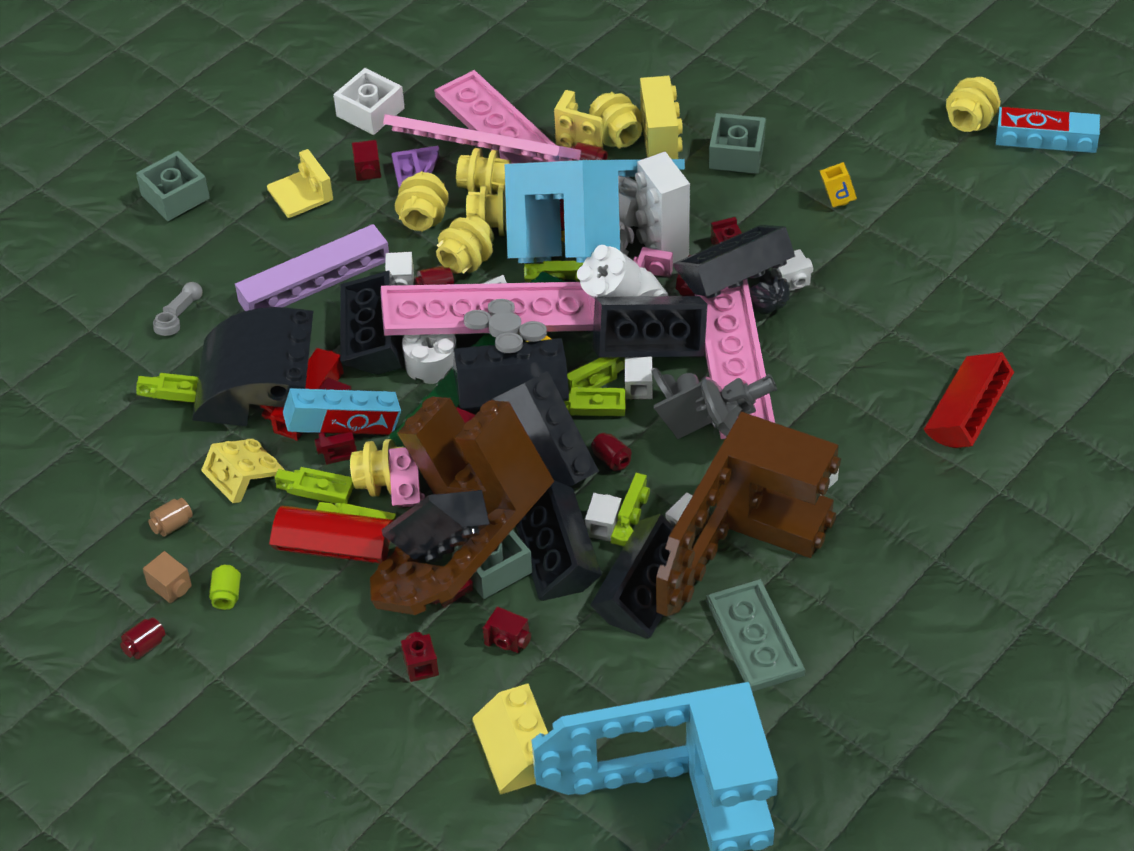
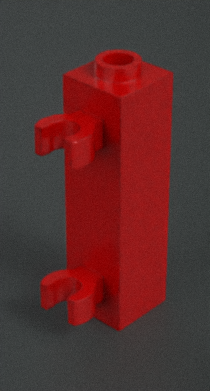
(321, 366)

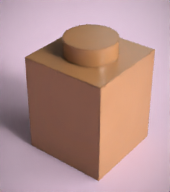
(167, 577)

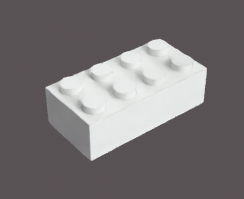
(663, 206)

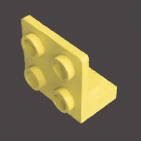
(574, 125)
(303, 189)
(236, 462)

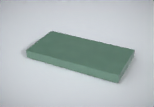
(755, 635)

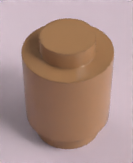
(170, 516)

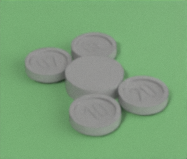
(505, 325)

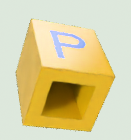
(838, 185)

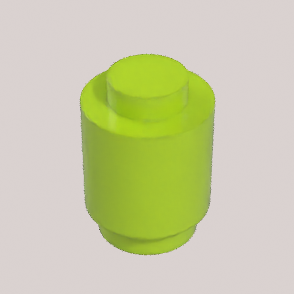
(224, 587)

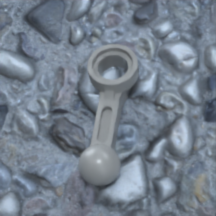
(167, 321)

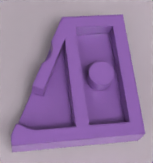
(414, 161)

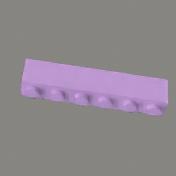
(314, 270)

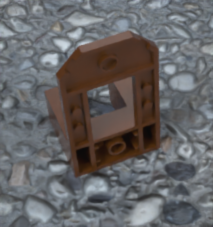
(455, 457)
(764, 488)

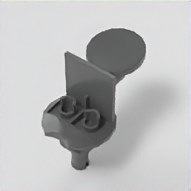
(697, 403)

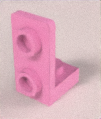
(656, 261)
(404, 479)

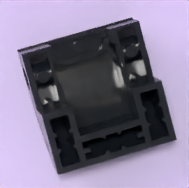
(252, 361)

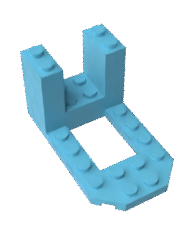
(589, 207)
(722, 753)

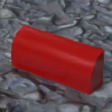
(969, 400)
(330, 534)

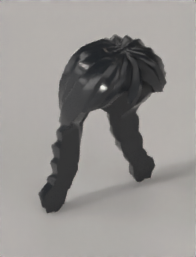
(769, 293)

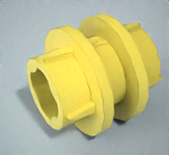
(973, 104)
(619, 119)
(477, 171)
(421, 201)
(488, 208)
(465, 244)
(371, 467)

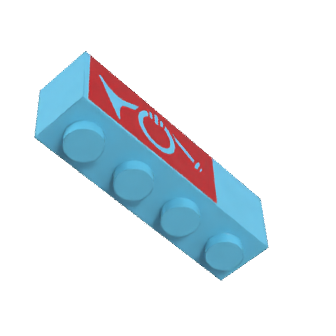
(1048, 129)
(341, 411)

